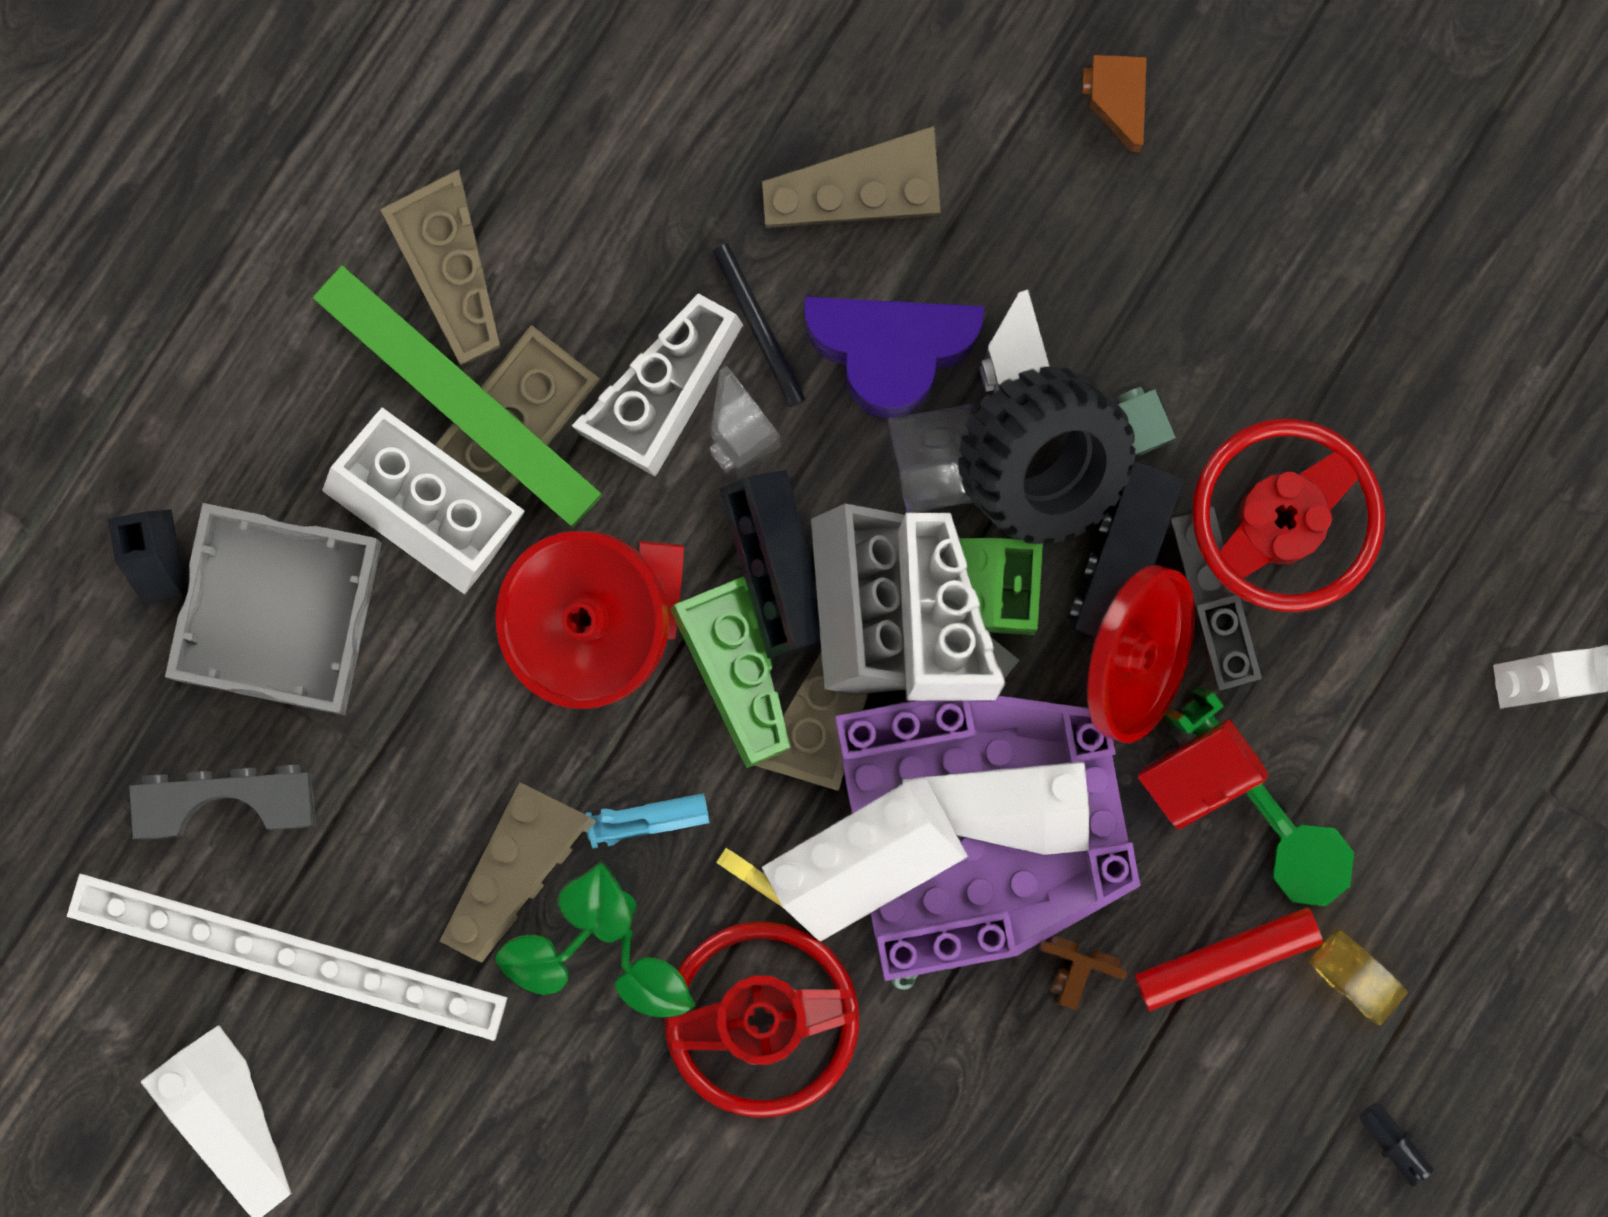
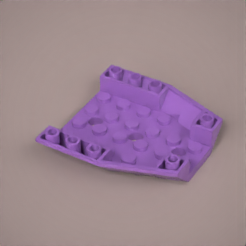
(999, 895)

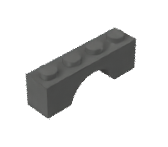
(166, 807)

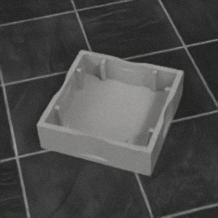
(274, 609)

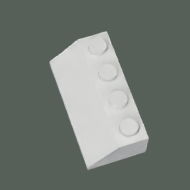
(422, 500)
(866, 860)

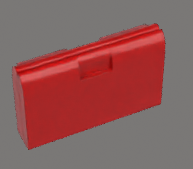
(1203, 774)

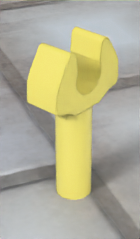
(748, 874)

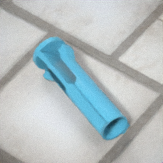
(647, 819)

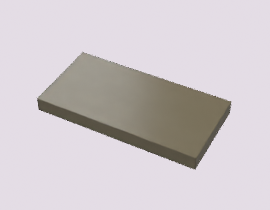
(539, 388)

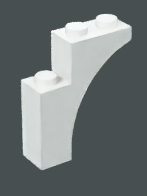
(1552, 677)

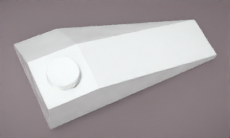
(1019, 807)
(217, 1110)

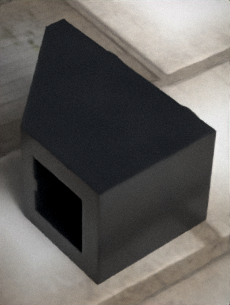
(149, 554)

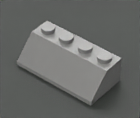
(859, 599)

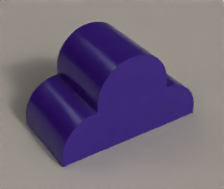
(891, 346)

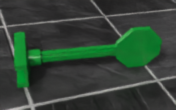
(1309, 860)

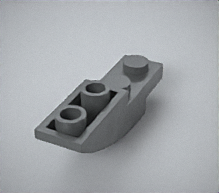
(1217, 609)

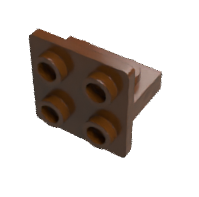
(1070, 981)

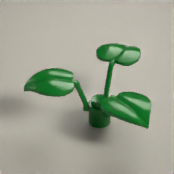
(599, 908)

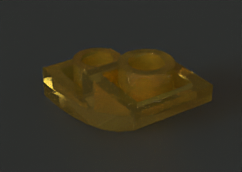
(1358, 976)

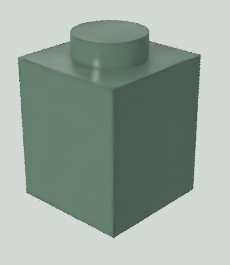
(1147, 419)

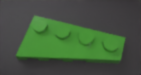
(735, 667)

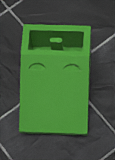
(1005, 582)

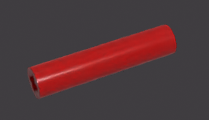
(1228, 959)

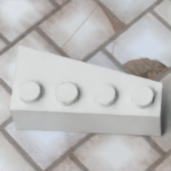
(942, 627)

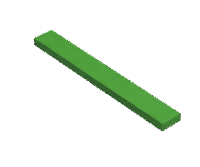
(457, 396)

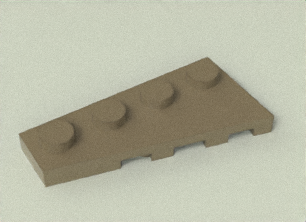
(521, 853)

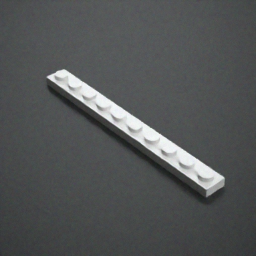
(287, 957)

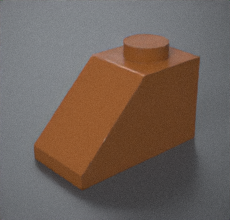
(1118, 95)

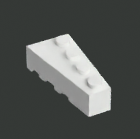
(662, 387)

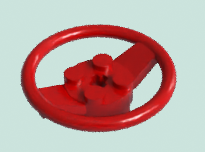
(1306, 500)
(795, 1013)

